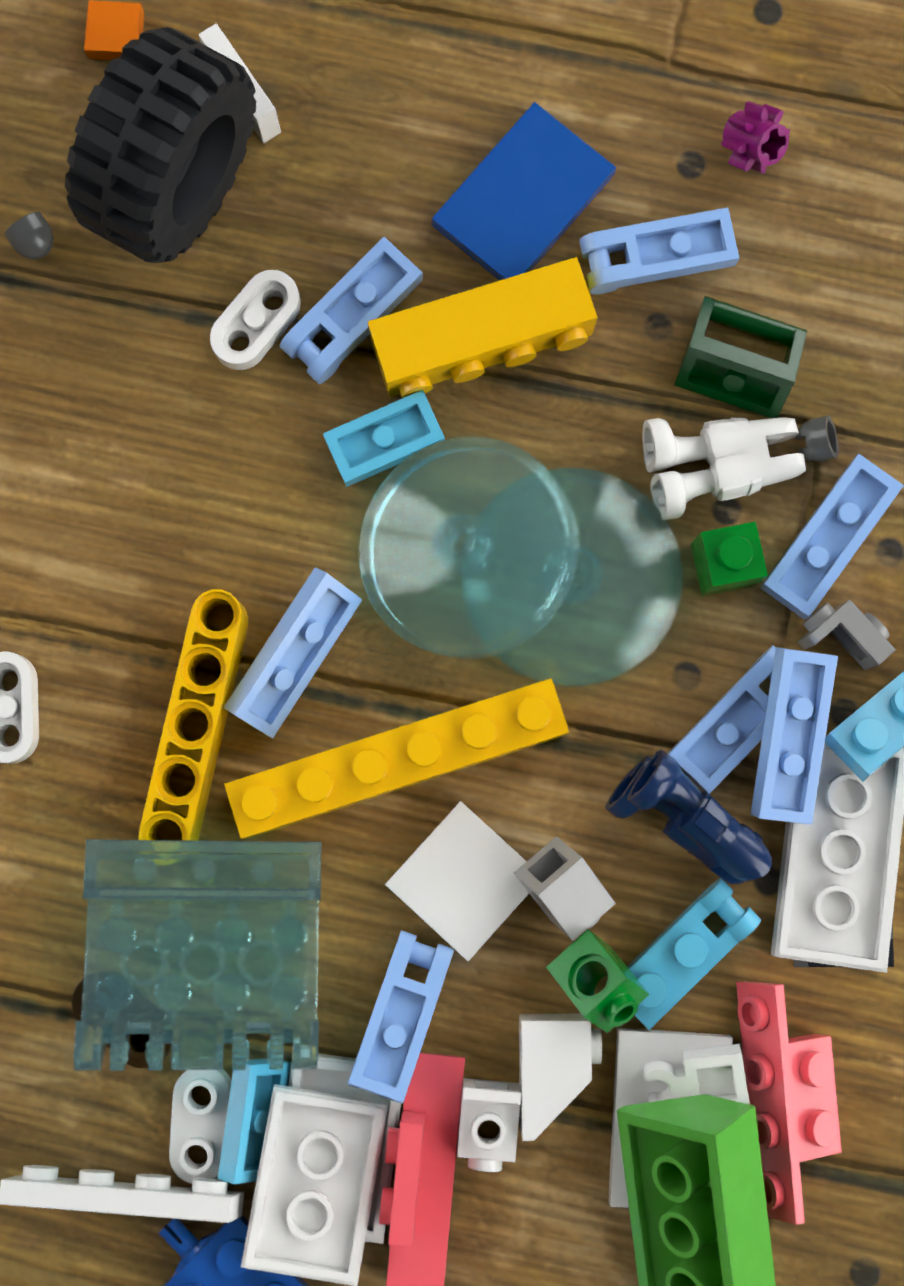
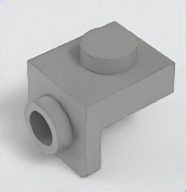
(857, 632)

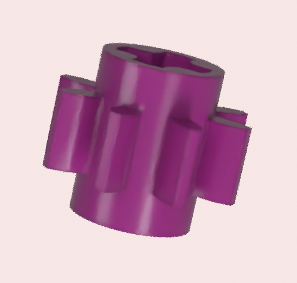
(755, 137)

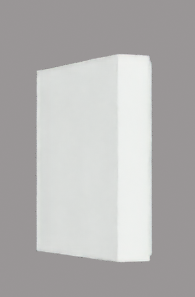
(461, 881)

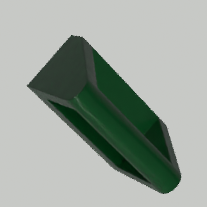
(735, 373)

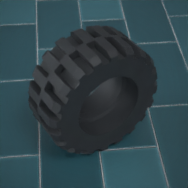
(159, 144)

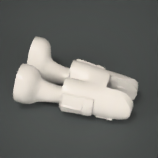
(735, 454)

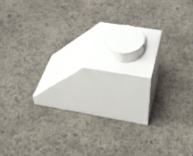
(553, 1066)

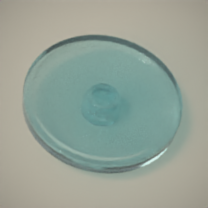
(468, 548)
(620, 592)

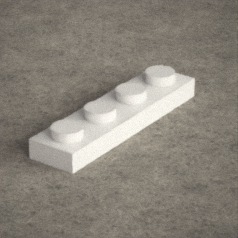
(98, 1192)

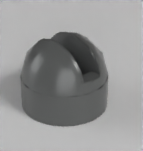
(31, 236)
(820, 439)

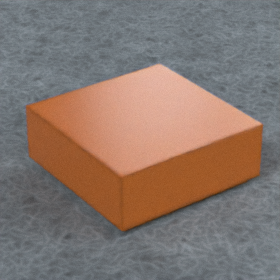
(111, 27)

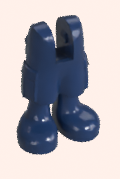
(694, 819)

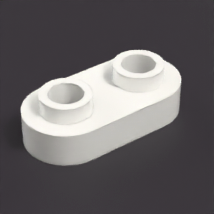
(252, 320)
(19, 708)
(198, 1123)

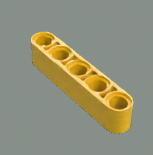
(189, 697)

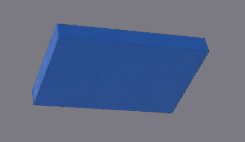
(523, 195)

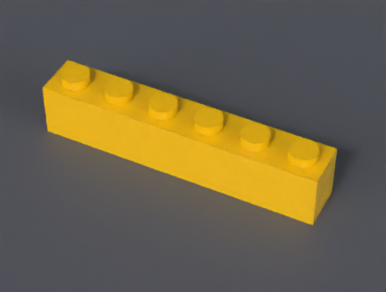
(396, 759)

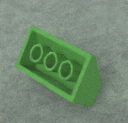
(696, 1192)

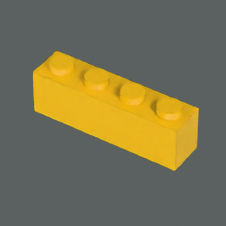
(483, 328)

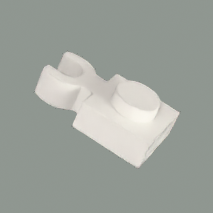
(707, 1071)

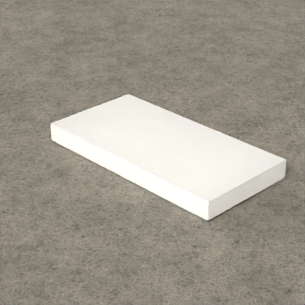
(842, 869)

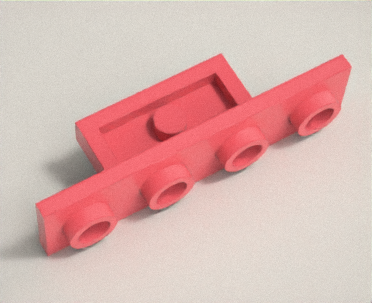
(792, 1095)
(424, 1173)

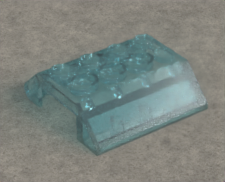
(200, 951)

